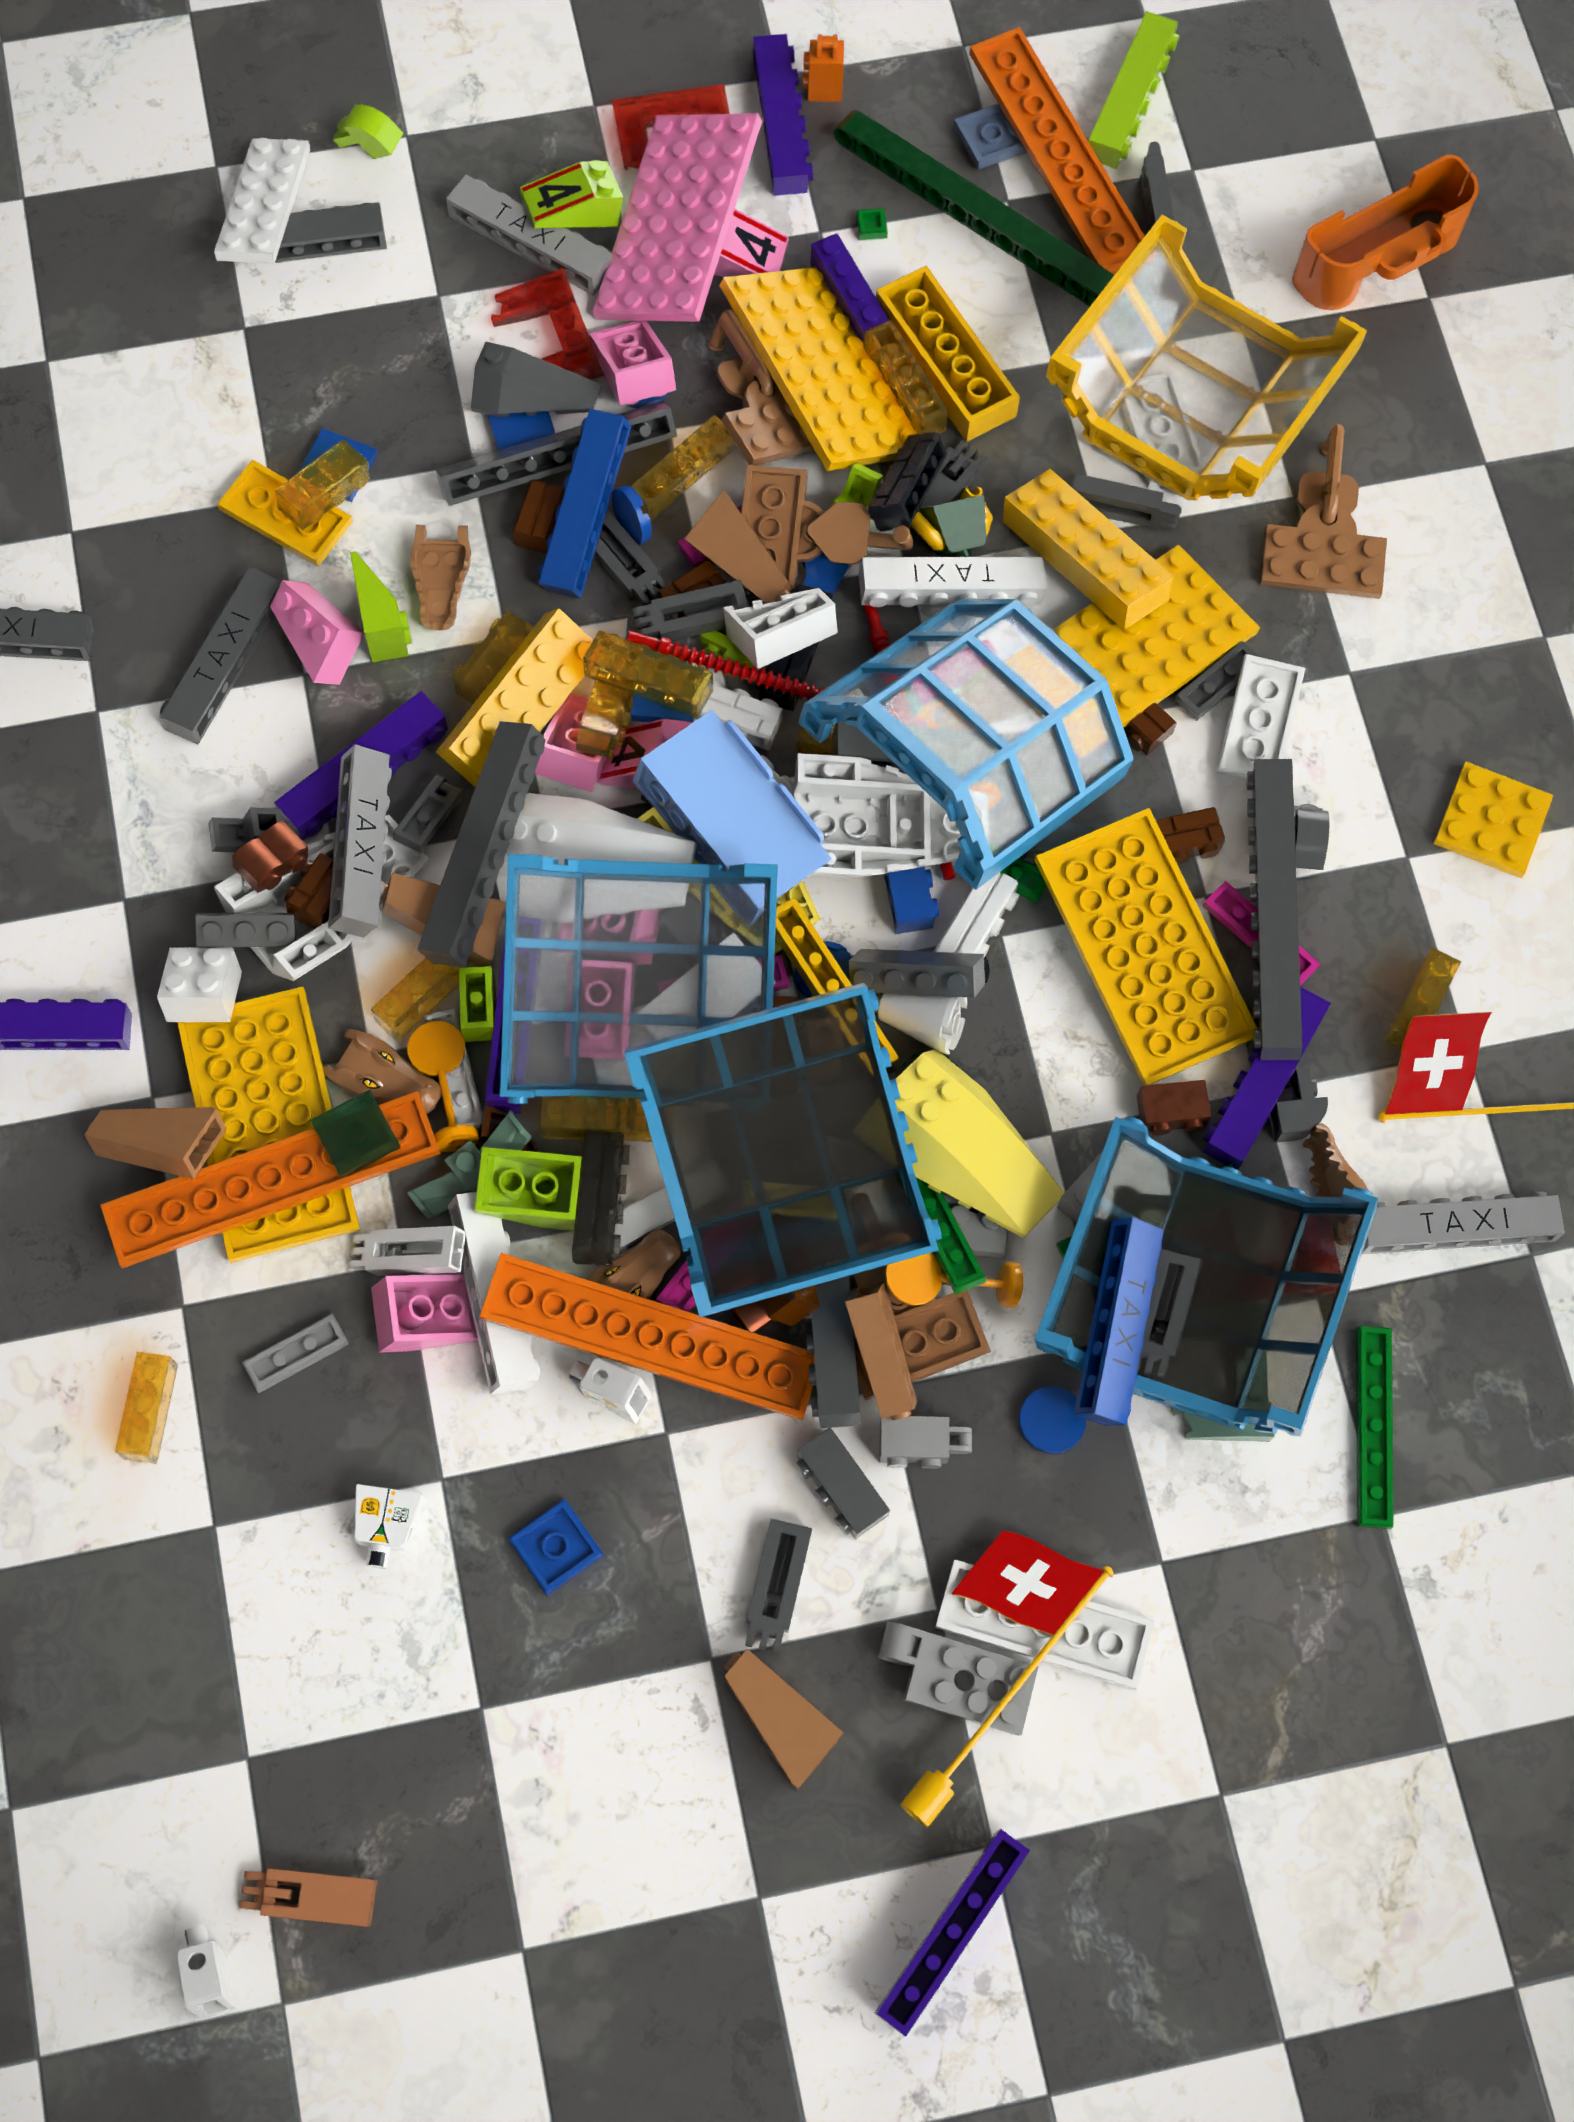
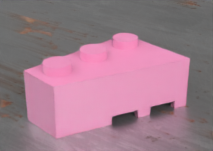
(316, 630)

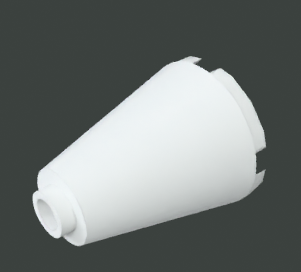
(925, 1018)

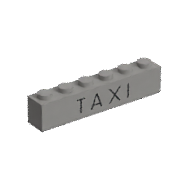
(510, 226)
(359, 841)
(1465, 1223)

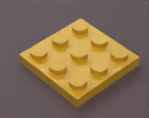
(1493, 819)

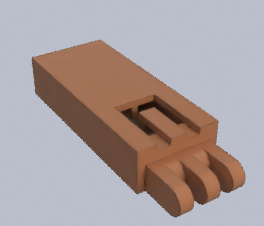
(320, 1898)

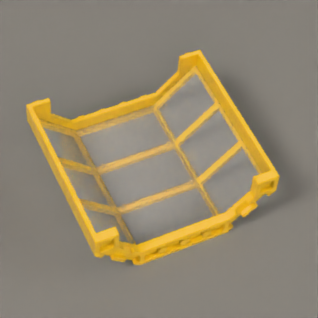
(1190, 377)

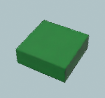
(871, 224)

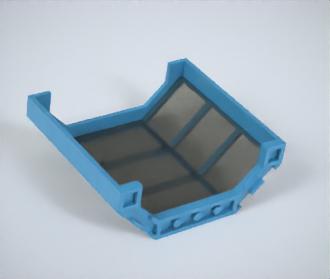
(783, 1149)
(1265, 1286)

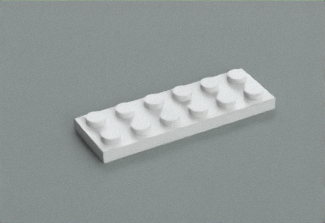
(262, 200)
(1096, 1643)

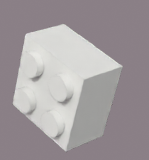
(199, 984)

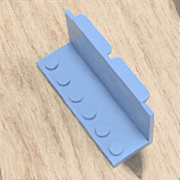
(725, 800)

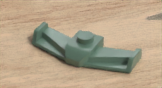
(465, 1165)

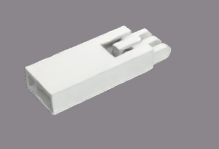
(427, 1251)

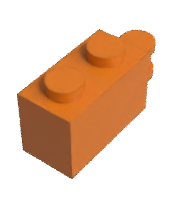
(824, 69)

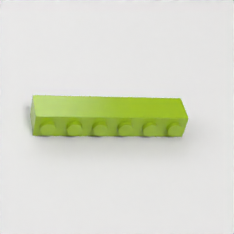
(1132, 89)

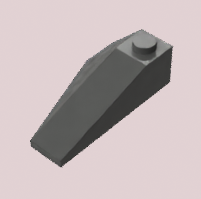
(520, 383)

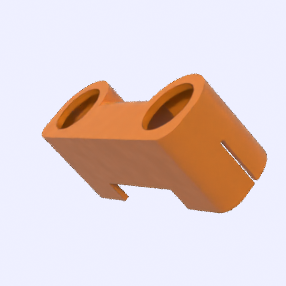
(1380, 236)

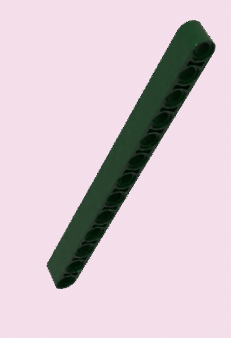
(972, 207)

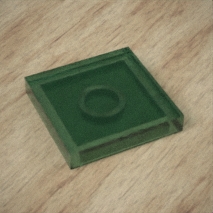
(355, 1133)

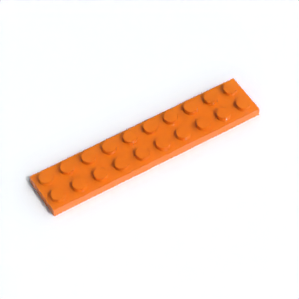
(1058, 148)
(253, 1187)
(649, 1336)

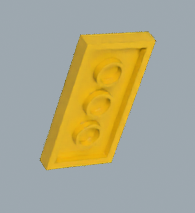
(254, 504)

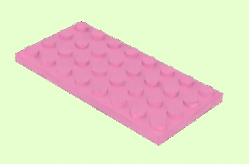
(677, 217)

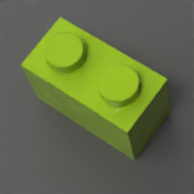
(477, 1003)

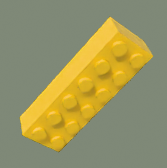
(949, 353)
(1087, 549)
(523, 691)

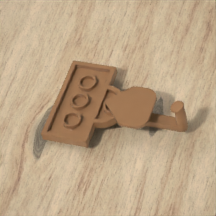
(766, 424)
(782, 518)
(1325, 546)
(931, 1334)

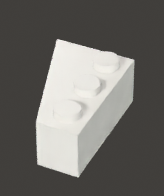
(781, 627)

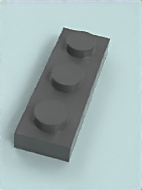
(1214, 683)
(245, 929)

